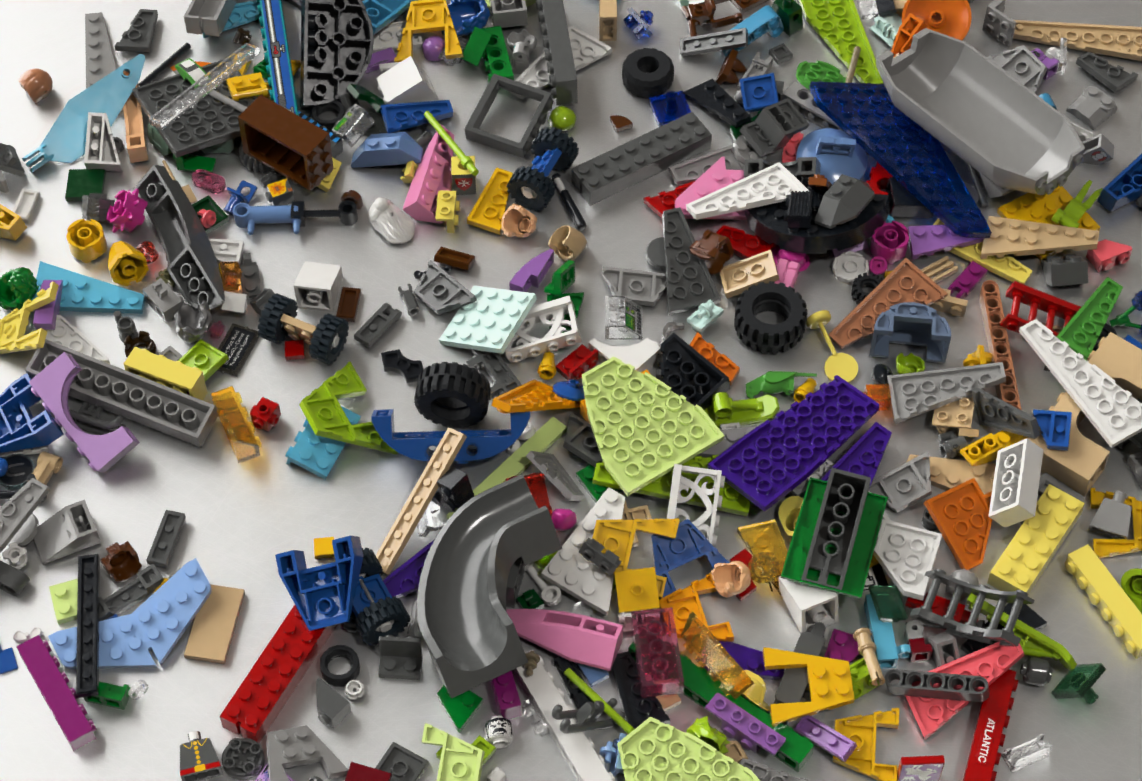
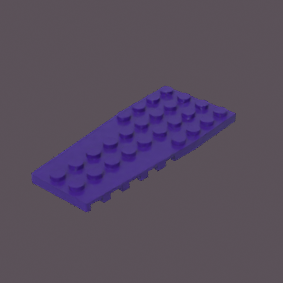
(794, 444)

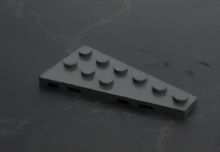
(686, 274)

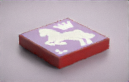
(920, 768)

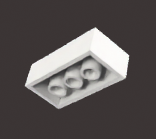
(1016, 483)

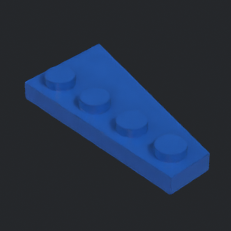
(408, 115)

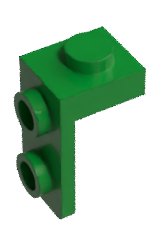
(194, 163)

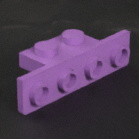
(744, 727)

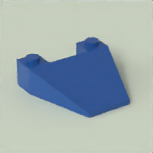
(17, 425)
(325, 591)

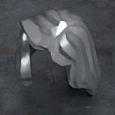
(193, 322)

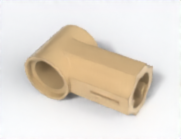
(47, 466)

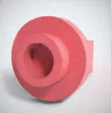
(208, 217)

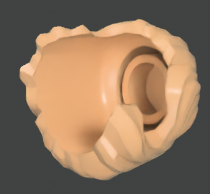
(518, 222)
(731, 578)

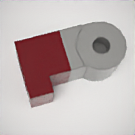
(914, 636)

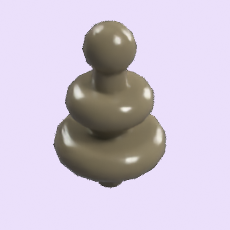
(533, 659)

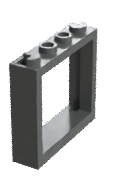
(518, 149)

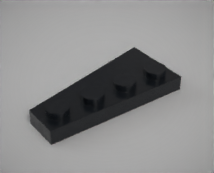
(719, 102)

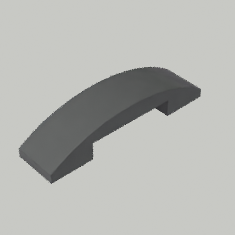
(130, 594)

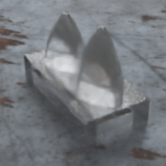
(428, 522)

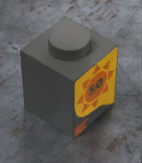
(279, 193)

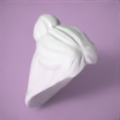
(391, 221)

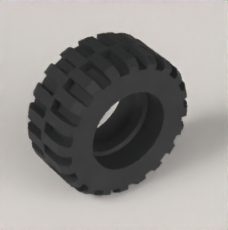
(770, 336)
(452, 394)

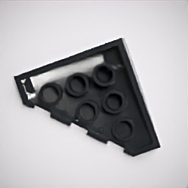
(690, 372)

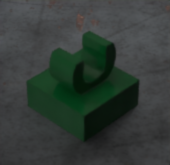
(530, 600)

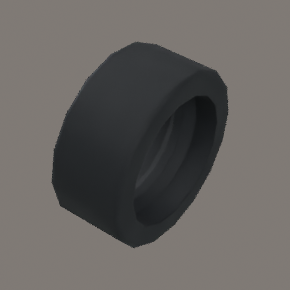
(334, 106)
(339, 651)

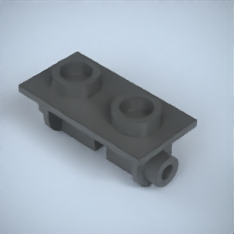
(592, 552)

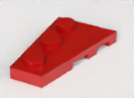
(744, 244)

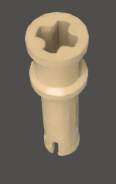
(867, 650)

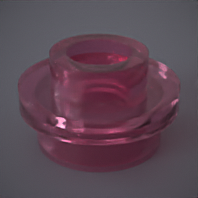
(217, 329)

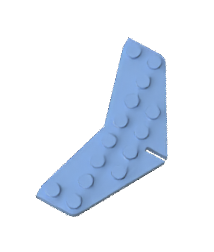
(152, 626)

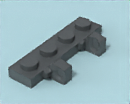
(497, 369)

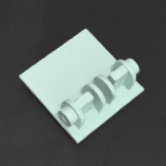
(887, 28)

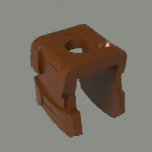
(714, 250)

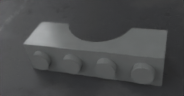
(801, 168)

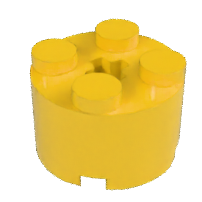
(86, 240)

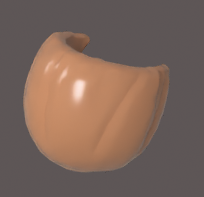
(36, 83)

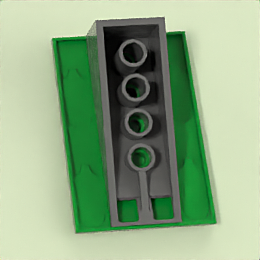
(835, 534)

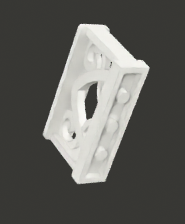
(554, 338)
(681, 483)

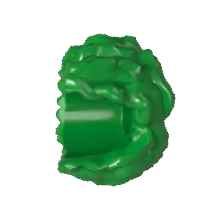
(17, 287)

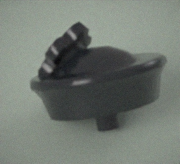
(880, 373)

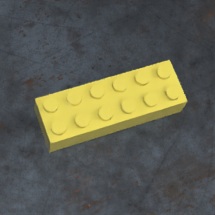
(1036, 542)

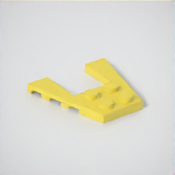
(15, 323)

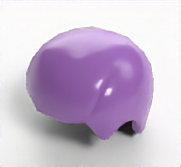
(433, 47)

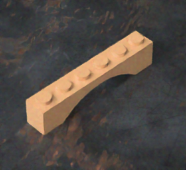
(135, 129)

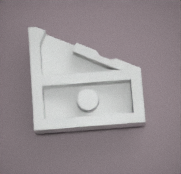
(227, 250)

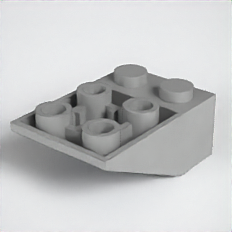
(66, 533)

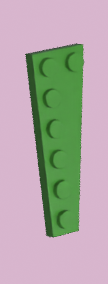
(1089, 321)

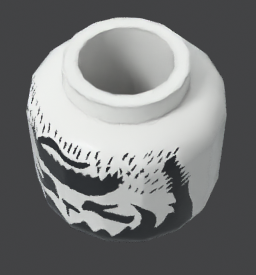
(499, 731)

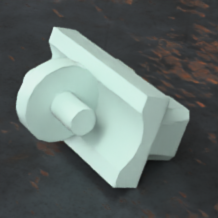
(704, 316)

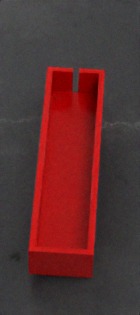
(274, 677)

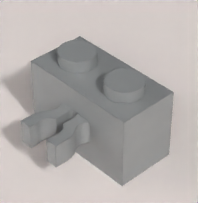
(163, 299)

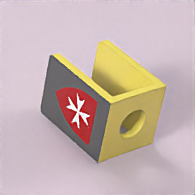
(462, 180)

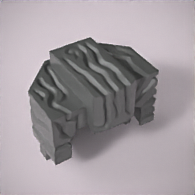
(95, 206)

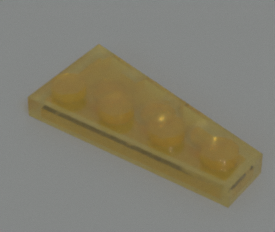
(765, 538)

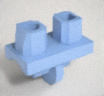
(612, 755)

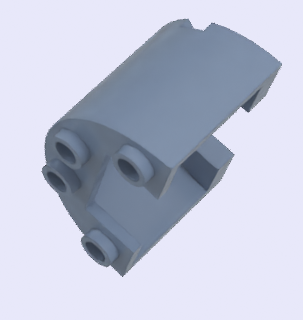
(912, 325)

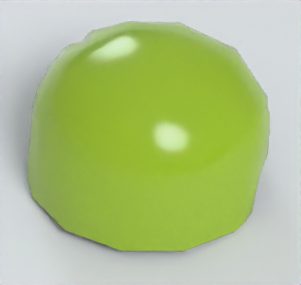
(562, 118)
(909, 364)

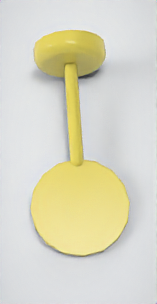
(838, 363)

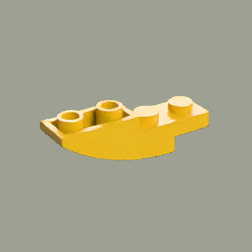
(987, 447)

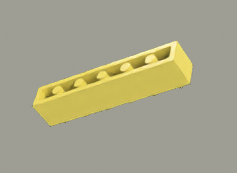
(1107, 596)

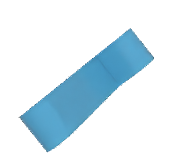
(758, 24)

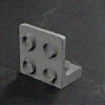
(999, 24)

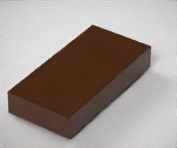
(454, 258)
(348, 303)

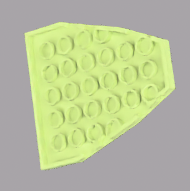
(642, 424)
(667, 754)

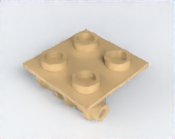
(955, 414)

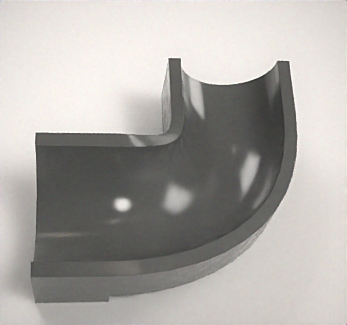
(466, 583)

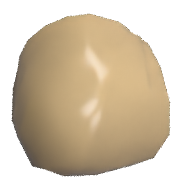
(567, 243)

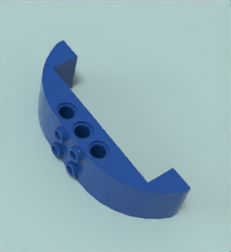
(417, 444)

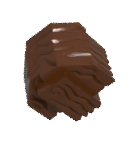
(121, 562)

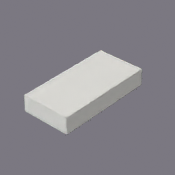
(26, 204)

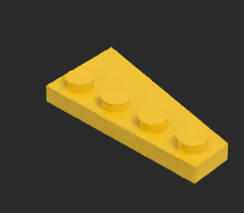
(492, 203)

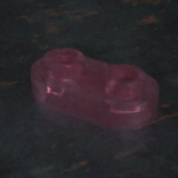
(211, 182)

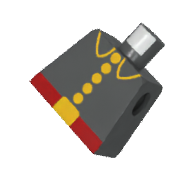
(198, 759)

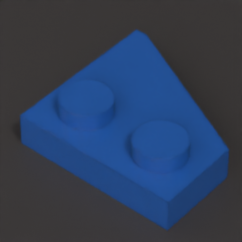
(1054, 428)

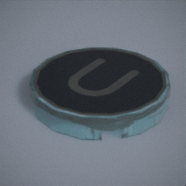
(18, 469)

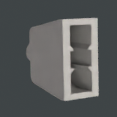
(1112, 517)

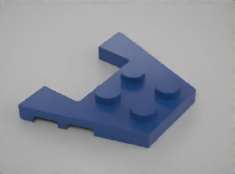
(683, 549)

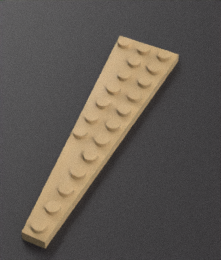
(1094, 38)

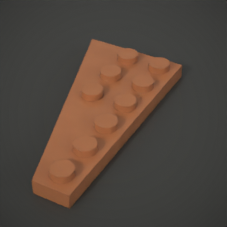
(902, 285)

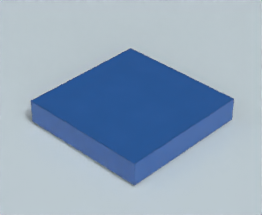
(758, 92)

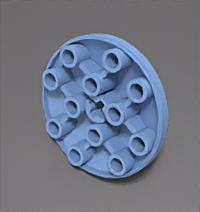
(835, 152)

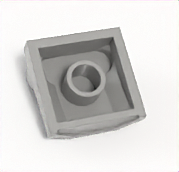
(1093, 107)

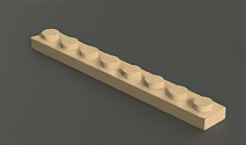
(419, 499)

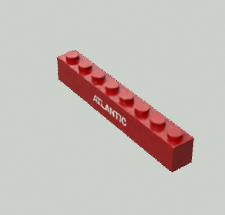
(989, 729)

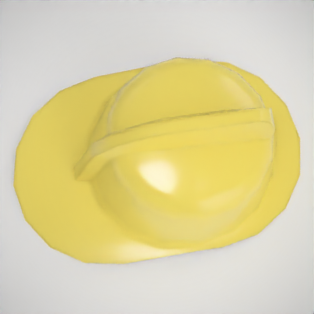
(789, 513)
(757, 691)

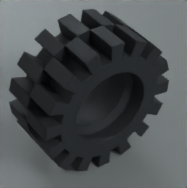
(862, 282)

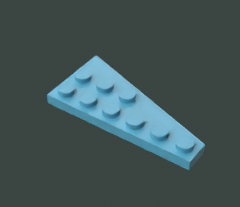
(89, 294)

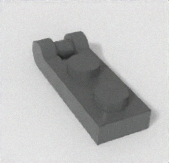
(377, 325)

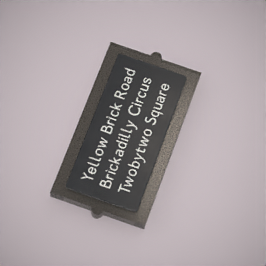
(238, 346)

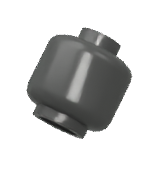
(1036, 671)

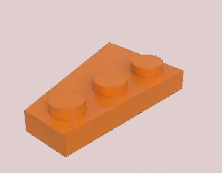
(719, 360)

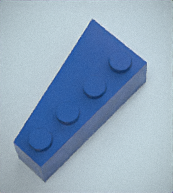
(1124, 187)

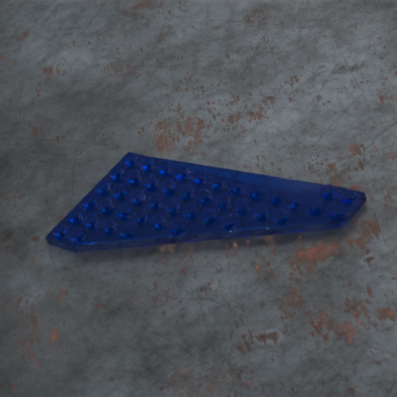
(903, 150)

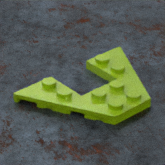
(328, 417)

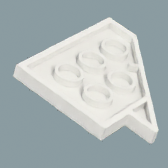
(70, 337)
(907, 555)

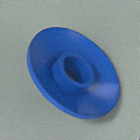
(569, 390)

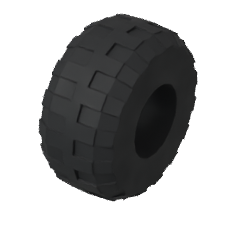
(647, 72)

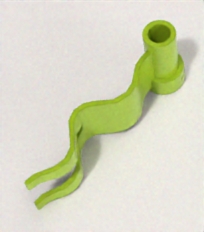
(1075, 209)

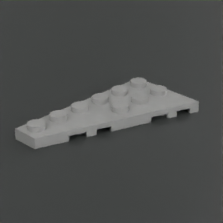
(927, 390)

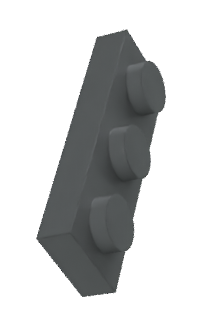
(166, 538)

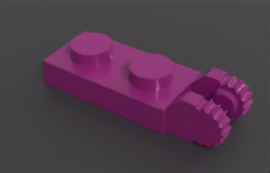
(968, 280)

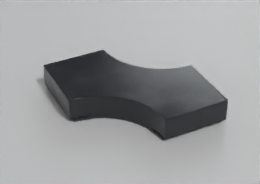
(396, 362)

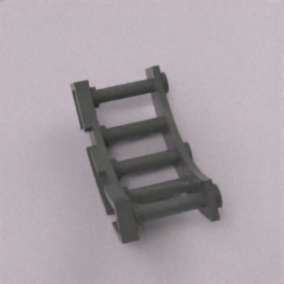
(969, 629)

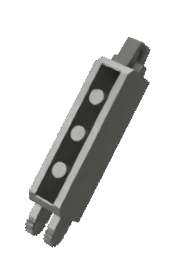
(795, 680)

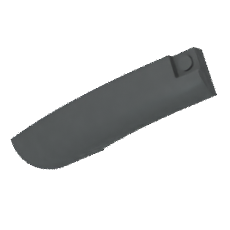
(183, 239)

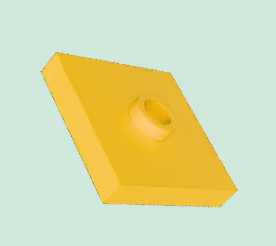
(637, 589)

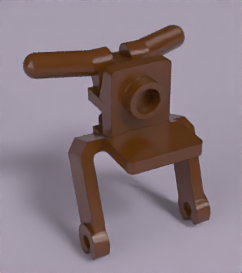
(703, 13)

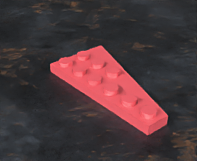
(986, 662)

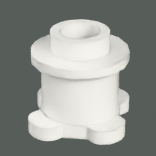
(15, 556)

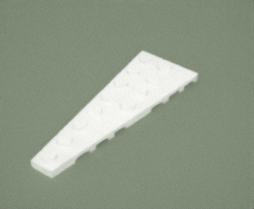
(1102, 401)

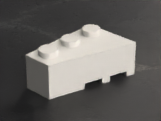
(100, 144)

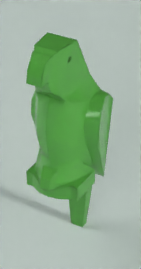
(774, 382)

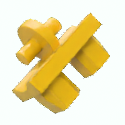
(978, 357)

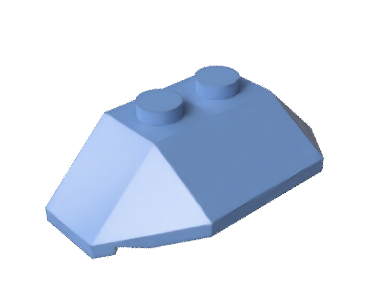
(387, 150)

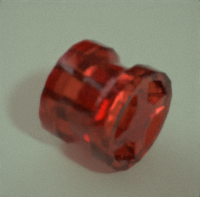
(148, 250)

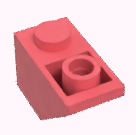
(1108, 255)

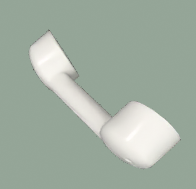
(551, 594)

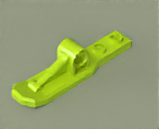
(746, 412)
(1032, 641)

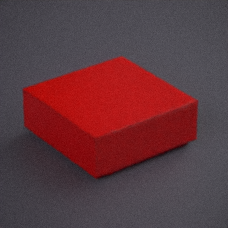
(294, 350)

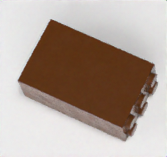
(286, 142)

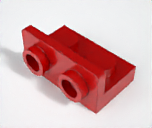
(577, 363)

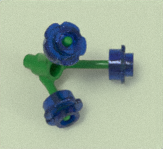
(1123, 319)

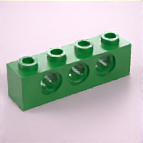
(497, 55)

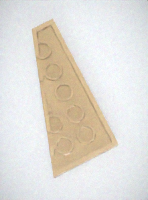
(1033, 238)
(952, 472)

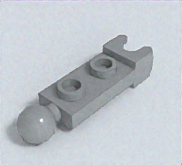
(756, 68)

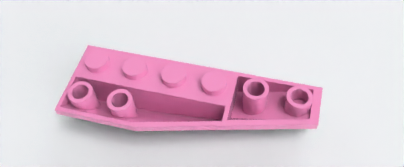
(430, 177)
(570, 635)

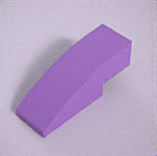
(532, 272)
(46, 315)

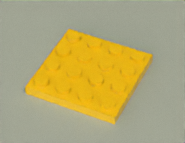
(1042, 209)

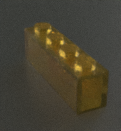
(235, 424)
(715, 657)

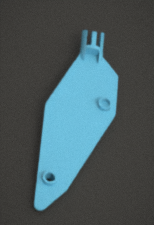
(68, 134)

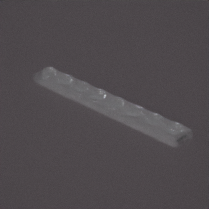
(203, 86)

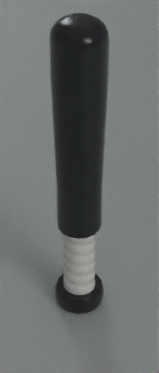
(571, 207)

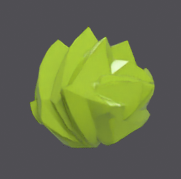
(703, 730)

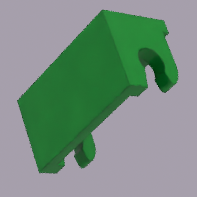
(476, 46)
(111, 696)

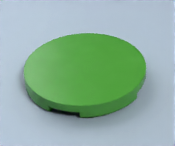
(817, 72)

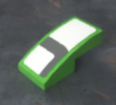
(190, 70)

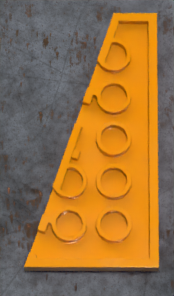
(532, 397)

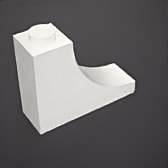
(640, 355)

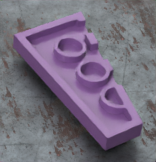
(934, 238)

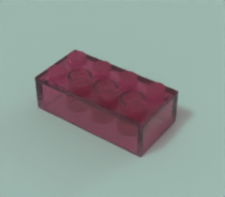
(657, 652)

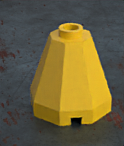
(126, 264)

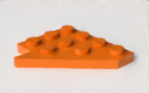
(963, 521)

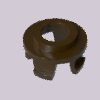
(141, 341)

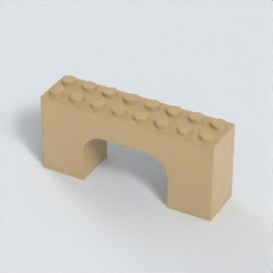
(1085, 459)

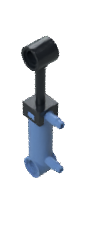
(247, 216)

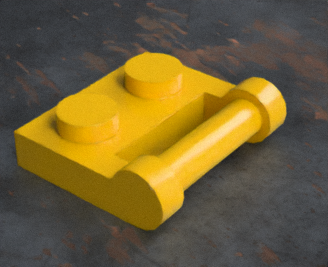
(247, 86)

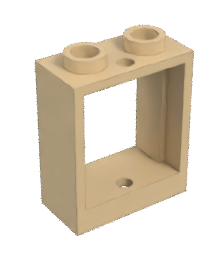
(607, 20)

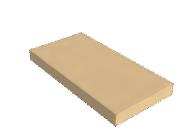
(215, 625)

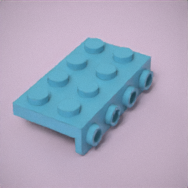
(317, 452)

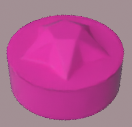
(878, 265)

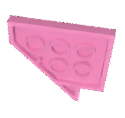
(712, 180)

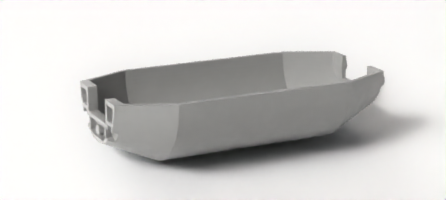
(981, 113)

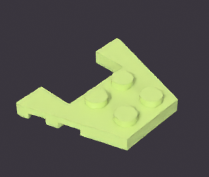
(458, 758)

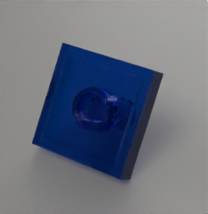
(669, 107)

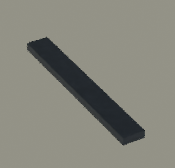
(88, 626)

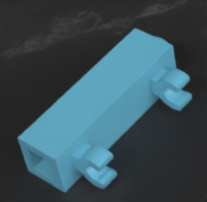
(883, 637)

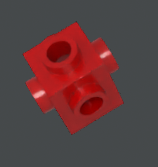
(265, 414)

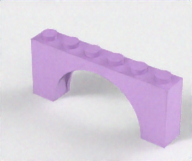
(53, 387)

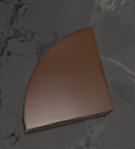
(620, 123)

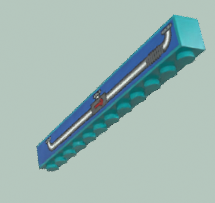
(277, 54)

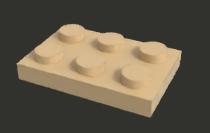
(748, 272)

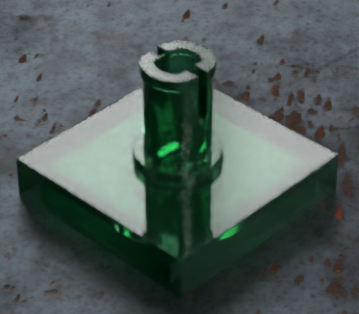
(1079, 682)

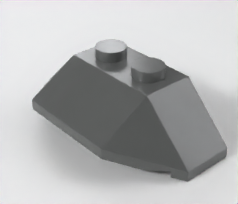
(843, 201)

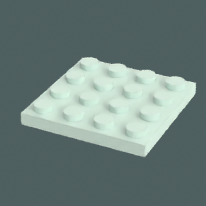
(488, 321)

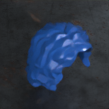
(468, 15)

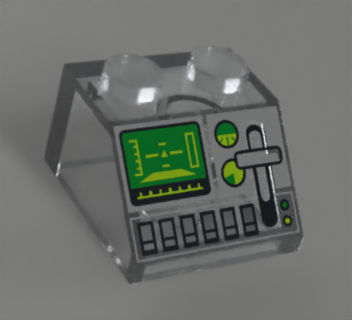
(353, 125)
(622, 319)

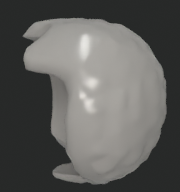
(525, 37)

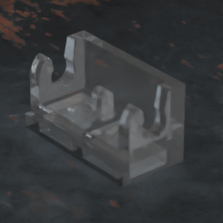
(1026, 753)

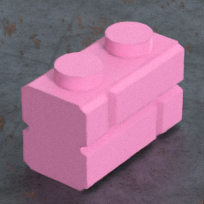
(787, 272)

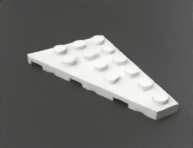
(576, 574)

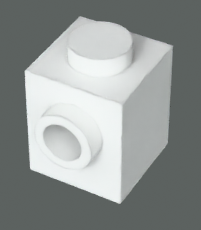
(235, 302)

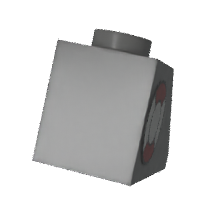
(1097, 150)

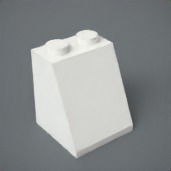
(406, 84)
(318, 286)
(809, 604)

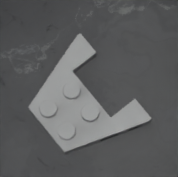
(296, 748)

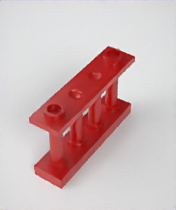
(1036, 300)

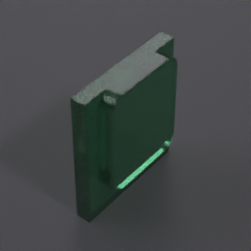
(888, 603)

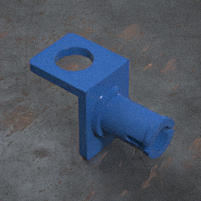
(237, 196)

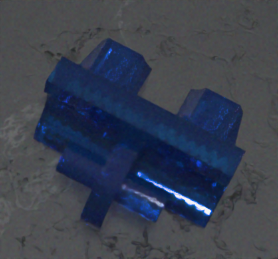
(642, 21)

